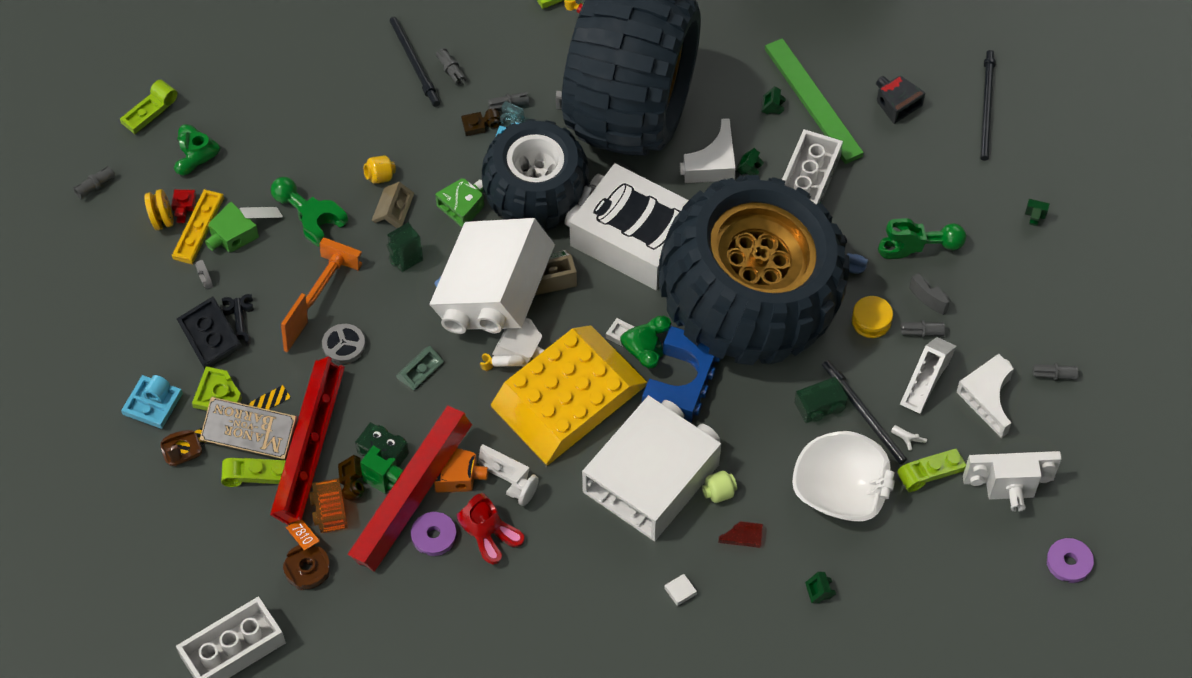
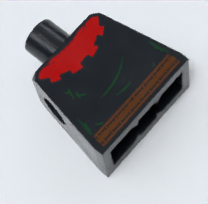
(898, 97)

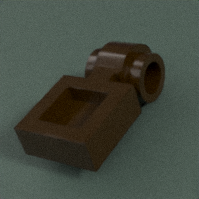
(476, 124)
(349, 472)

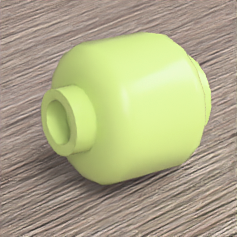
(719, 486)

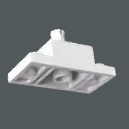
(1012, 474)

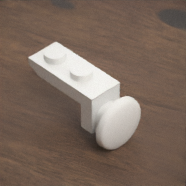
(510, 471)

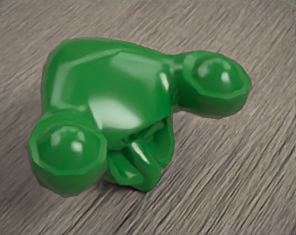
(197, 148)
(644, 343)

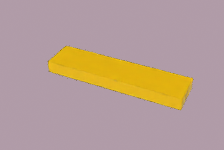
(197, 226)

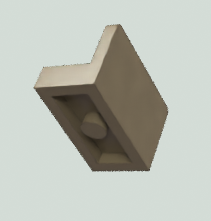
(393, 204)

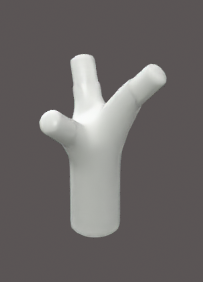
(907, 437)

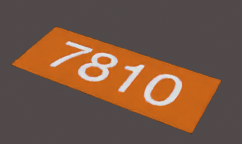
(302, 534)

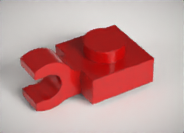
(182, 202)

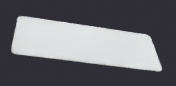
(261, 212)

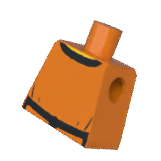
(460, 473)

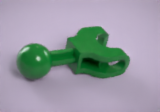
(311, 212)
(913, 238)

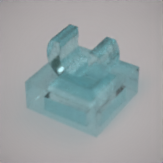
(512, 113)

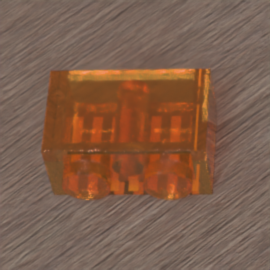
(329, 504)

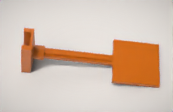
(297, 317)

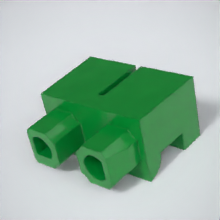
(379, 472)

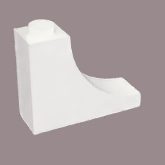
(712, 162)
(931, 365)
(982, 392)

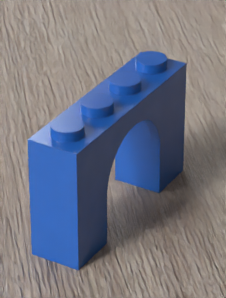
(686, 396)

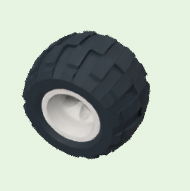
(536, 193)

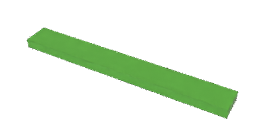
(813, 99)

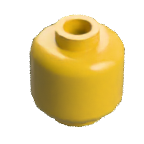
(379, 169)

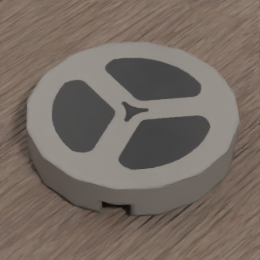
(343, 343)

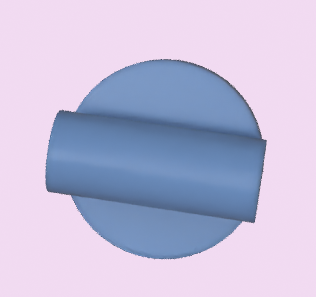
(857, 263)

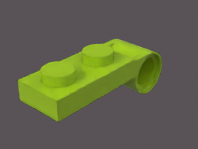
(161, 97)
(930, 468)
(251, 470)

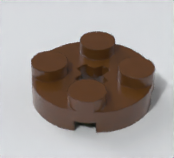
(306, 578)

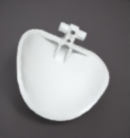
(844, 476)

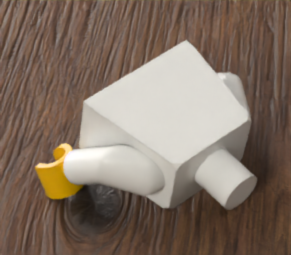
(515, 347)

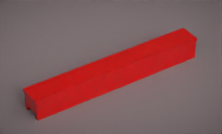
(307, 441)
(410, 488)

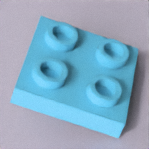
(152, 401)

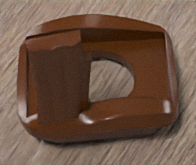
(172, 452)

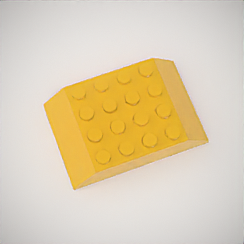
(566, 392)

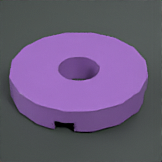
(430, 522)
(1074, 549)

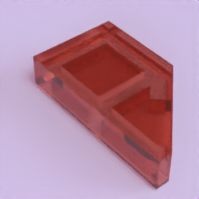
(743, 534)

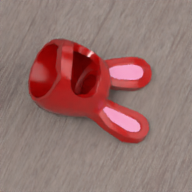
(482, 519)

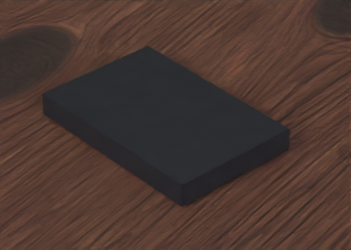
(209, 332)

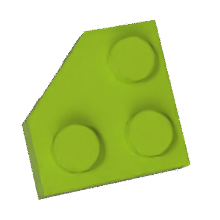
(215, 384)

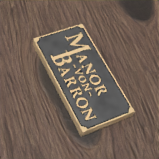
(248, 428)

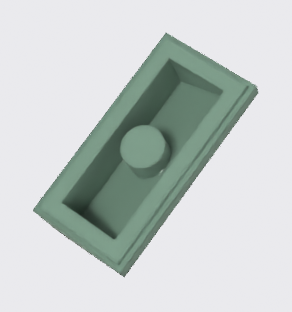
(420, 368)

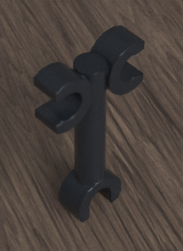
(237, 306)

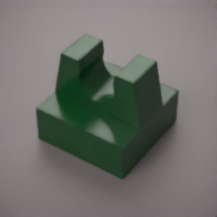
(772, 101)
(748, 161)
(1036, 210)
(819, 587)

